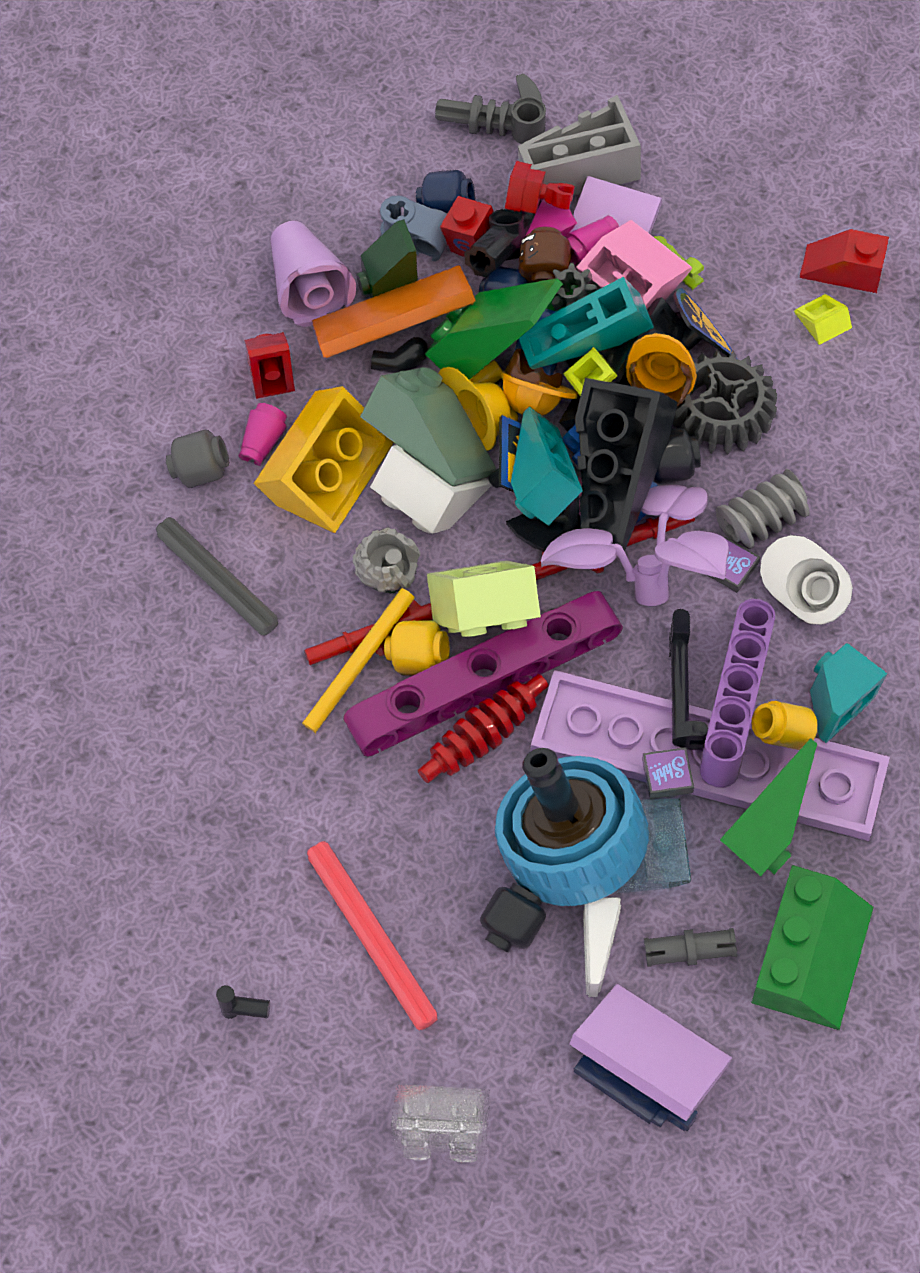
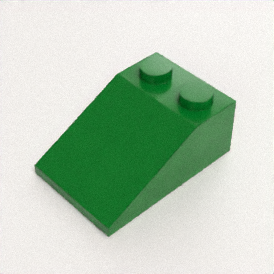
(489, 325)
(770, 821)

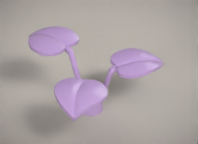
(692, 550)

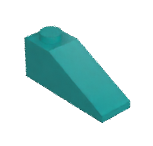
(595, 321)
(542, 470)

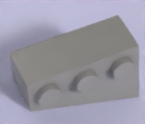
(594, 146)

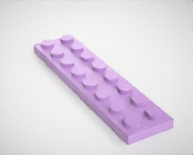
(623, 724)

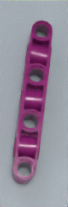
(456, 687)

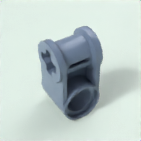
(421, 222)

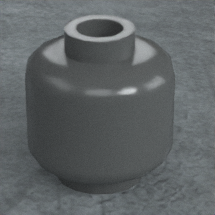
(197, 458)

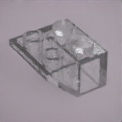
(441, 1122)

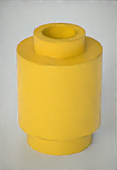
(784, 724)

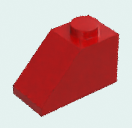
(846, 260)
(270, 364)

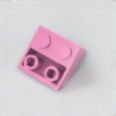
(638, 258)

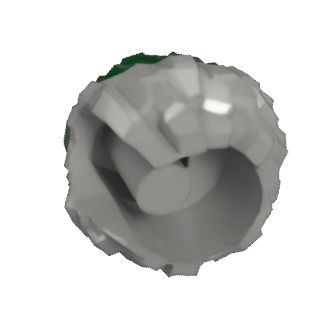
(386, 561)

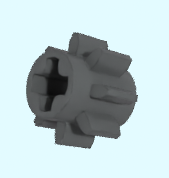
(568, 278)

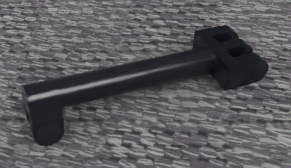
(684, 732)

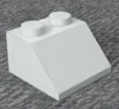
(422, 493)

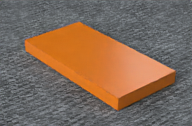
(393, 311)

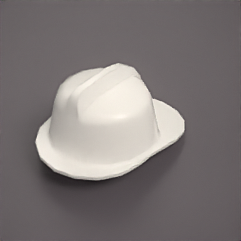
(802, 570)

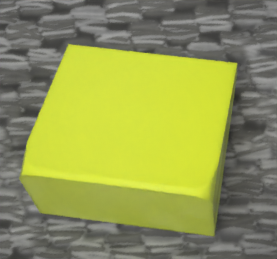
(824, 318)
(590, 366)

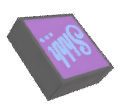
(738, 567)
(668, 773)

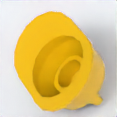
(481, 402)

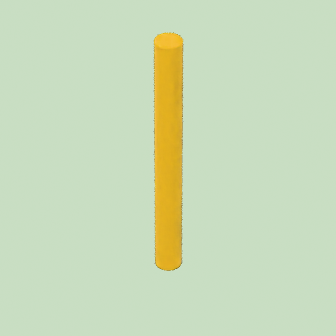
(358, 660)

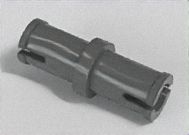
(690, 947)

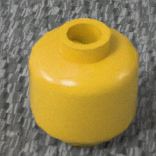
(416, 646)

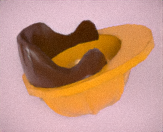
(661, 365)
(532, 387)

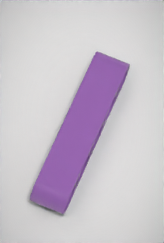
(737, 693)

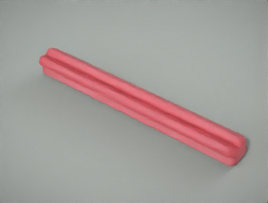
(372, 936)

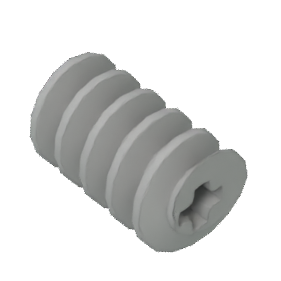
(763, 508)

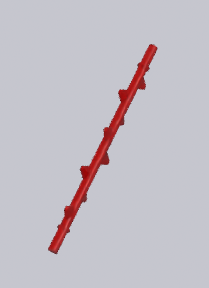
(416, 612)

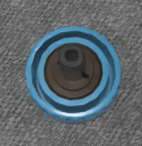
(571, 828)

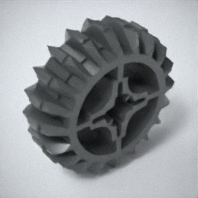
(716, 412)

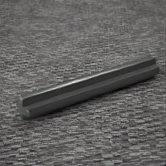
(217, 576)

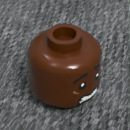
(542, 253)

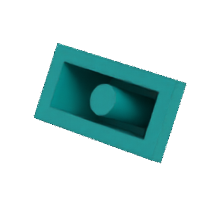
(843, 689)

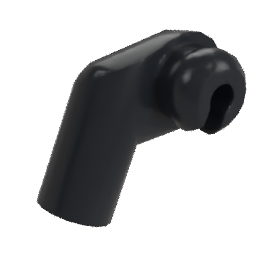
(403, 359)

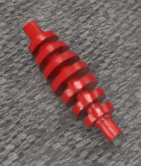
(483, 727)

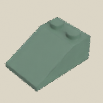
(428, 424)

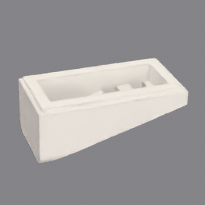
(600, 925)

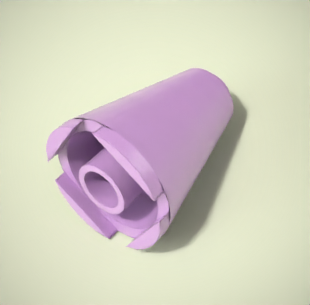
(308, 275)

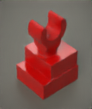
(528, 188)

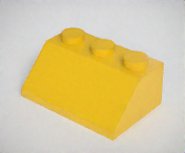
(324, 460)

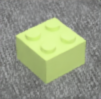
(484, 596)

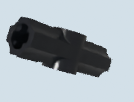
(499, 242)

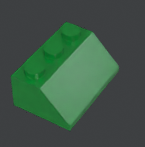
(813, 949)

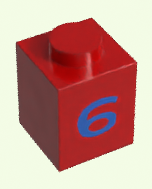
(465, 224)

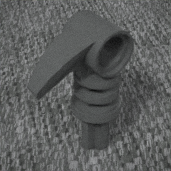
(523, 118)

